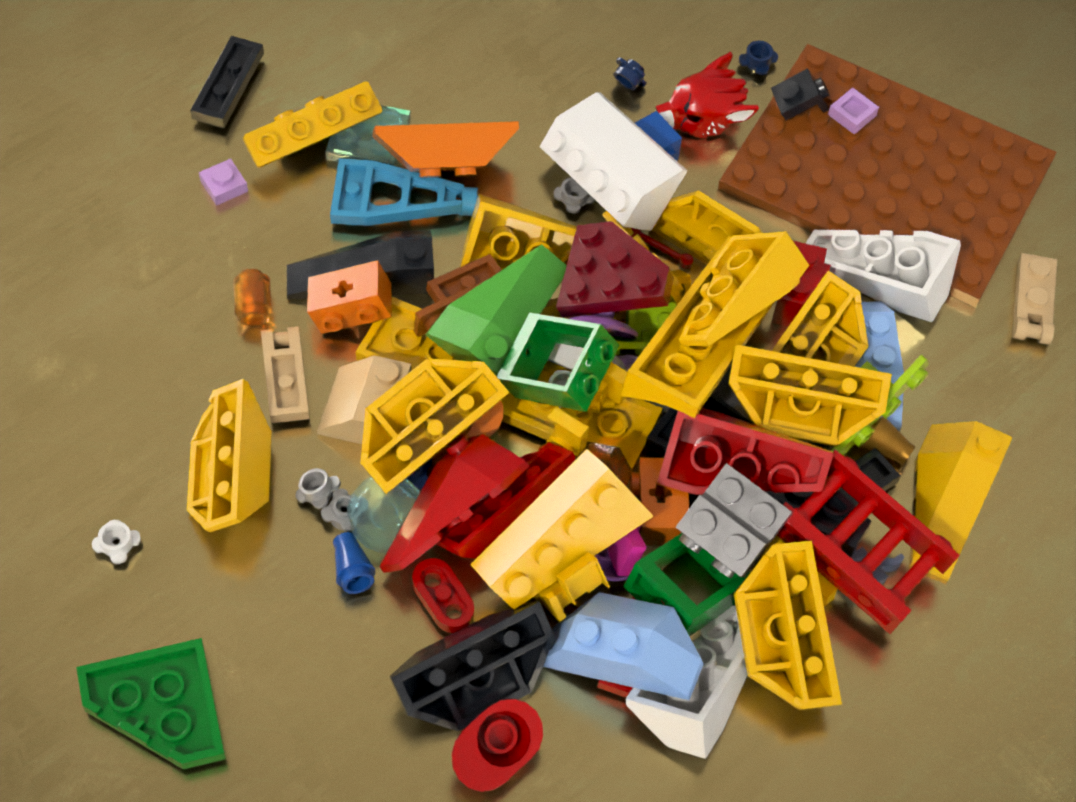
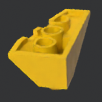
(954, 479)

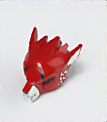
(712, 97)

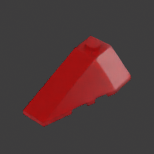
(767, 458)
(460, 479)

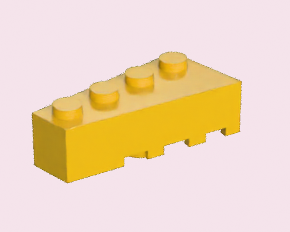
(573, 516)

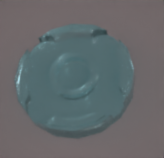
(377, 515)

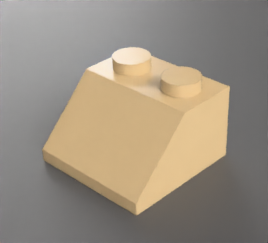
(353, 391)

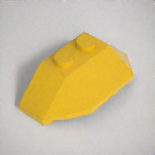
(700, 225)
(828, 325)
(807, 395)
(424, 416)
(229, 459)
(787, 628)

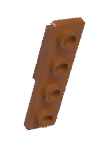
(452, 286)

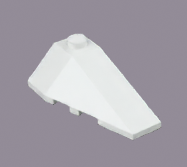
(698, 722)

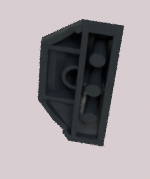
(475, 667)

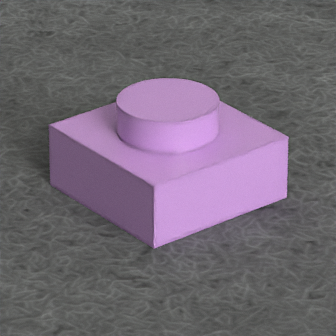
(853, 110)
(223, 182)

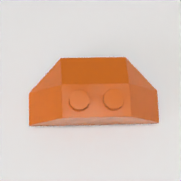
(445, 146)

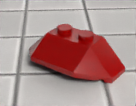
(495, 515)

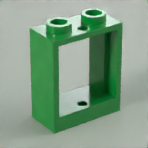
(540, 335)
(652, 585)

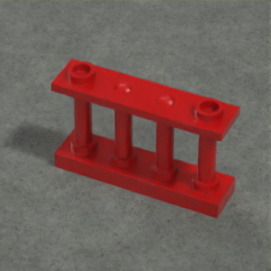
(857, 578)

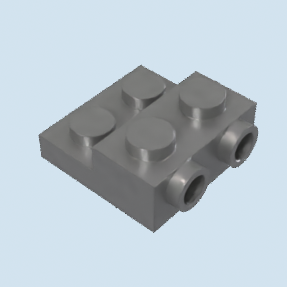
(733, 522)

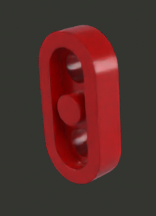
(445, 597)

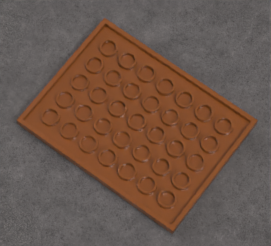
(900, 173)

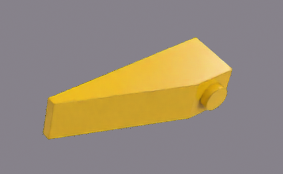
(513, 232)
(745, 280)

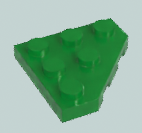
(159, 701)

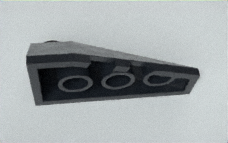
(402, 254)

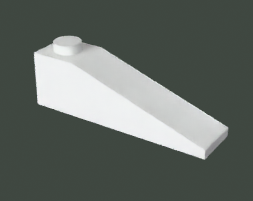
(900, 270)

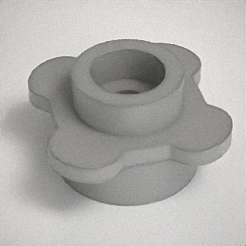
(573, 203)
(317, 487)
(333, 513)

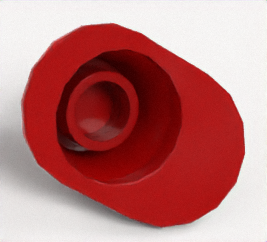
(496, 744)

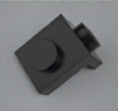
(800, 94)

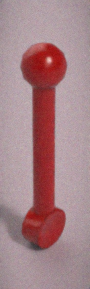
(685, 260)

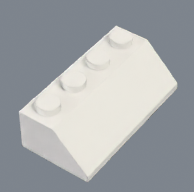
(614, 161)

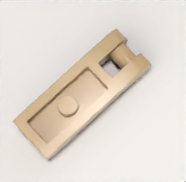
(1035, 298)
(285, 375)

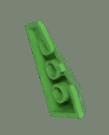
(491, 315)

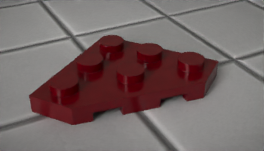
(611, 273)

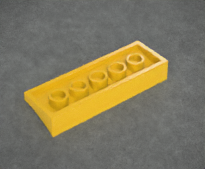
(685, 374)

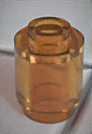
(252, 297)

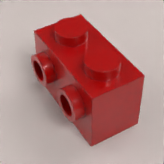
(791, 303)

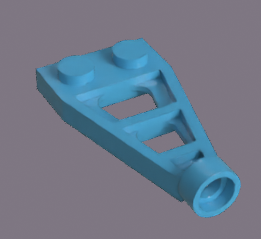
(354, 189)

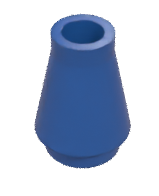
(352, 565)

